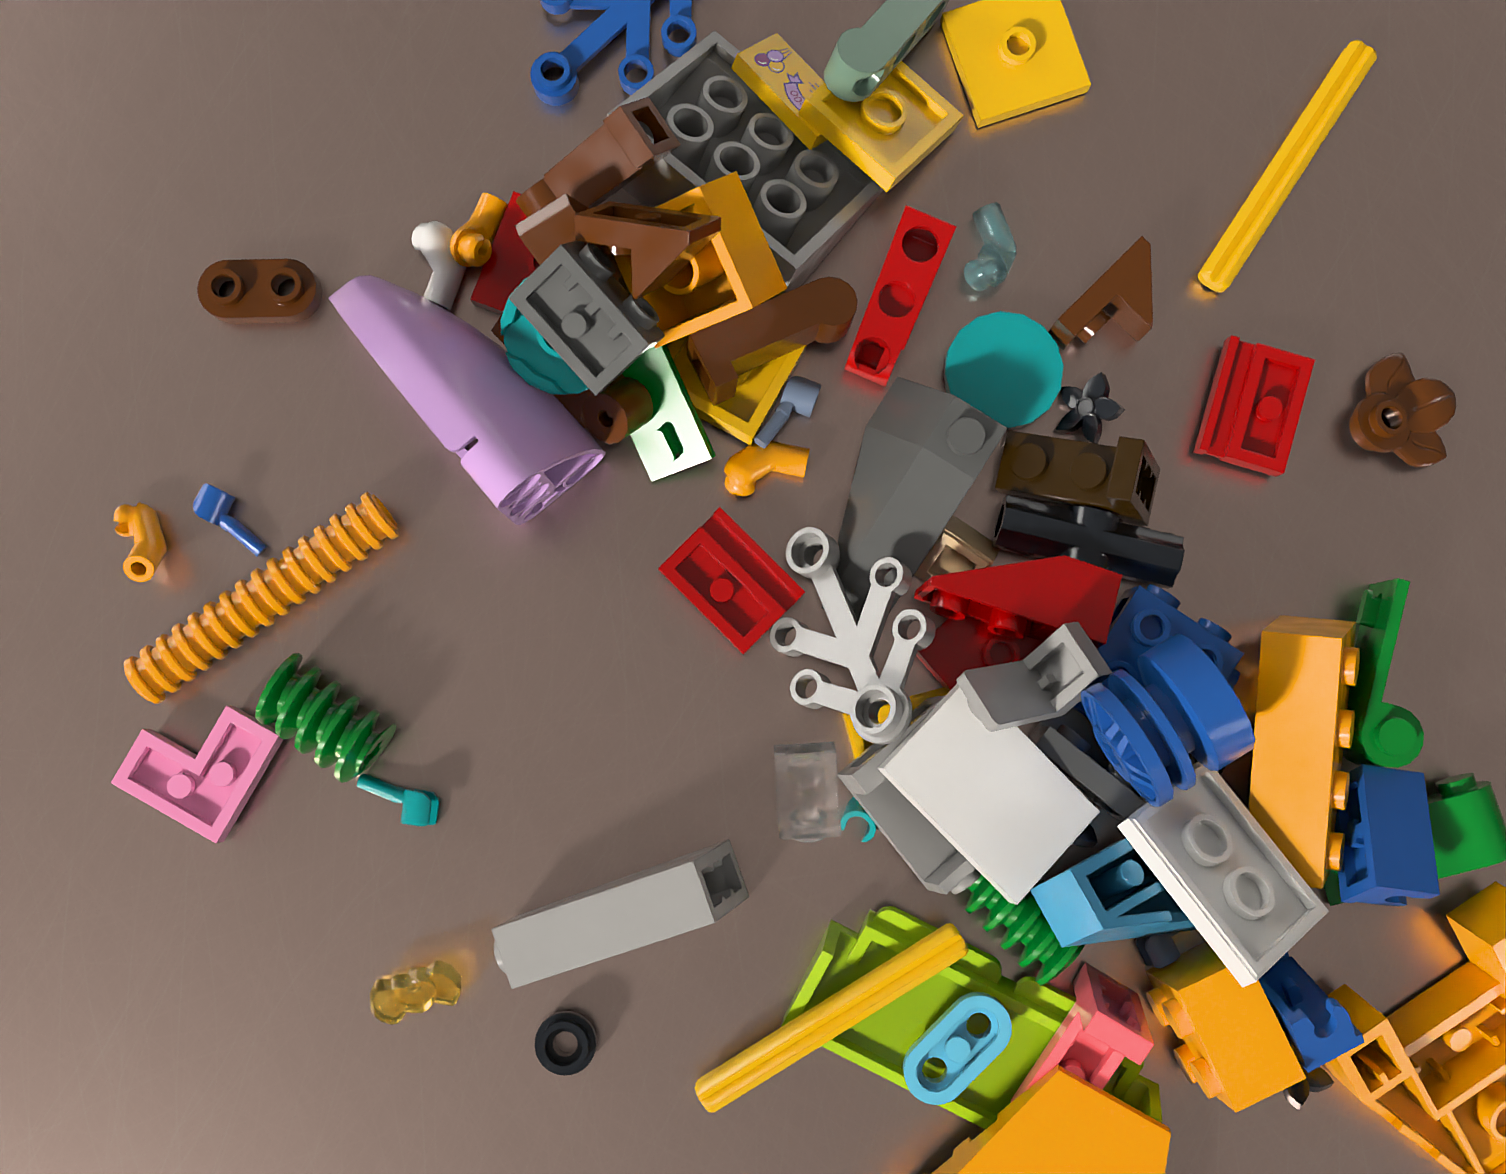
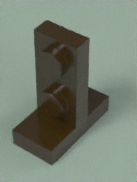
(1081, 473)

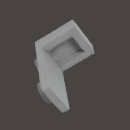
(1038, 686)

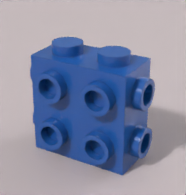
(1148, 618)

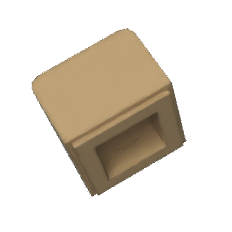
(957, 550)

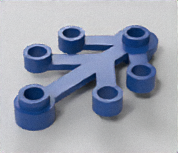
(618, 16)

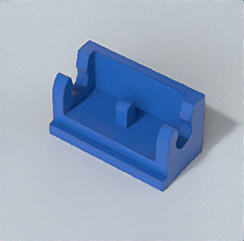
(1386, 838)
(1312, 1022)

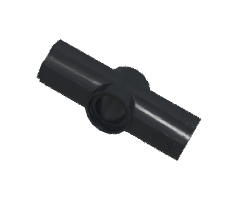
(1089, 536)

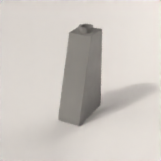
(621, 915)

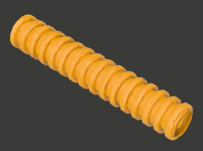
(260, 599)

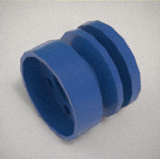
(1177, 713)

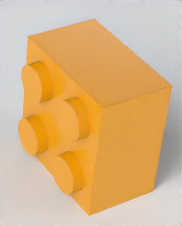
(726, 275)
(1224, 1030)

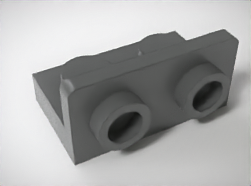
(587, 314)
(1075, 751)

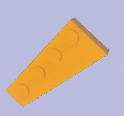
(1301, 739)

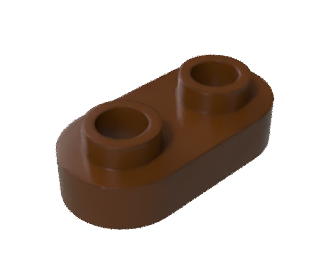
(256, 291)

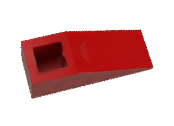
(1028, 597)

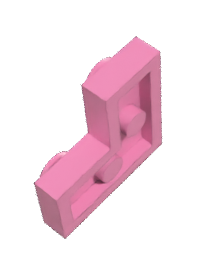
(205, 788)

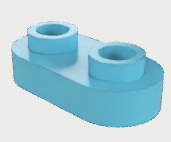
(961, 1050)

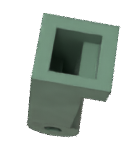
(871, 53)

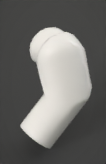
(447, 274)

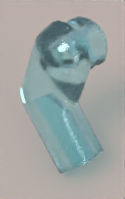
(997, 250)

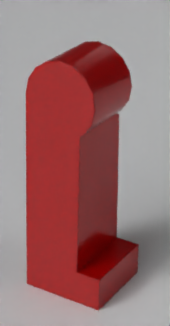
(899, 294)

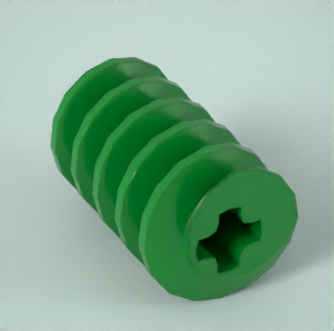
(320, 721)
(1024, 924)

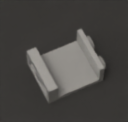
(912, 835)

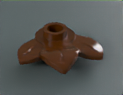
(1402, 413)

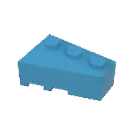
(1109, 900)

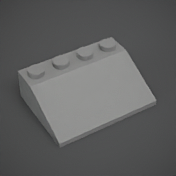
(798, 194)

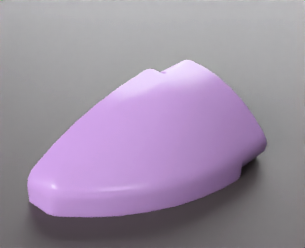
(468, 390)

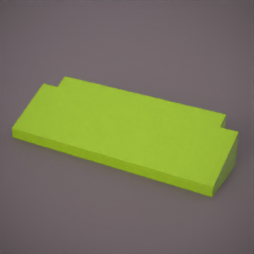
(887, 1034)

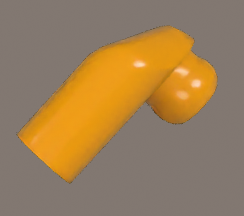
(473, 241)
(755, 462)
(149, 541)

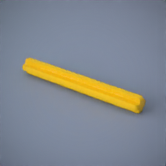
(1287, 166)
(831, 1017)

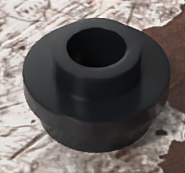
(557, 1060)

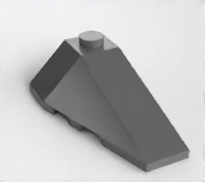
(909, 480)

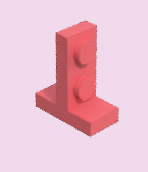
(1096, 1032)

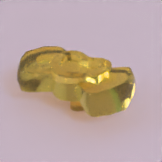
(415, 991)

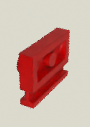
(1254, 406)
(731, 580)

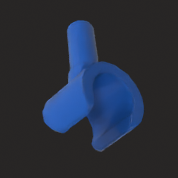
(213, 507)

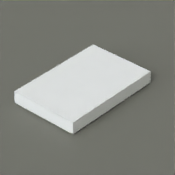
(989, 795)
(1225, 874)

